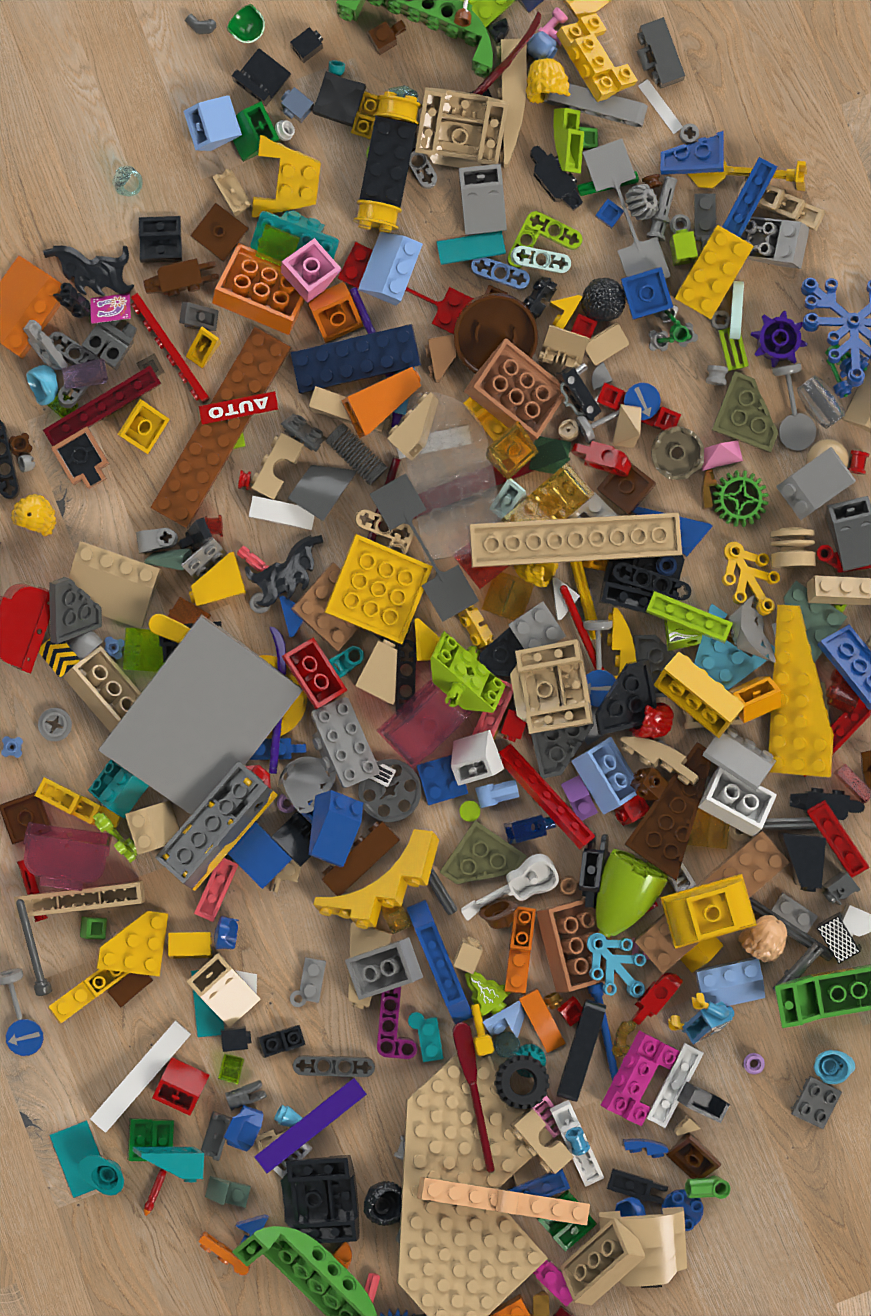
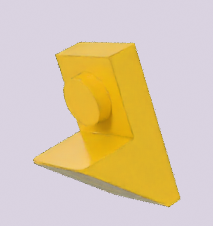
(567, 307)

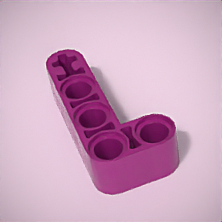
(391, 1036)

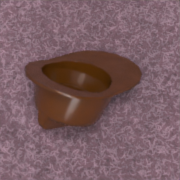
(499, 913)

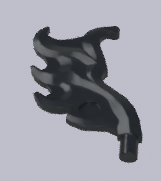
(92, 273)
(287, 575)

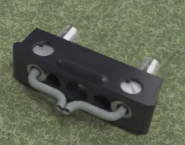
(578, 392)

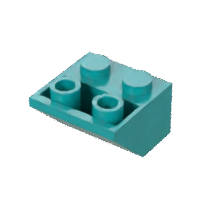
(117, 789)

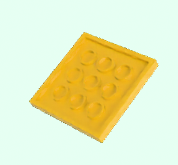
(378, 589)

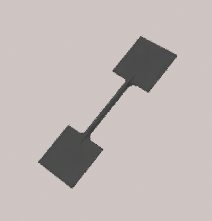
(399, 505)

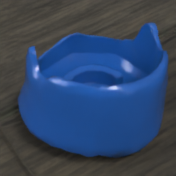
(226, 933)

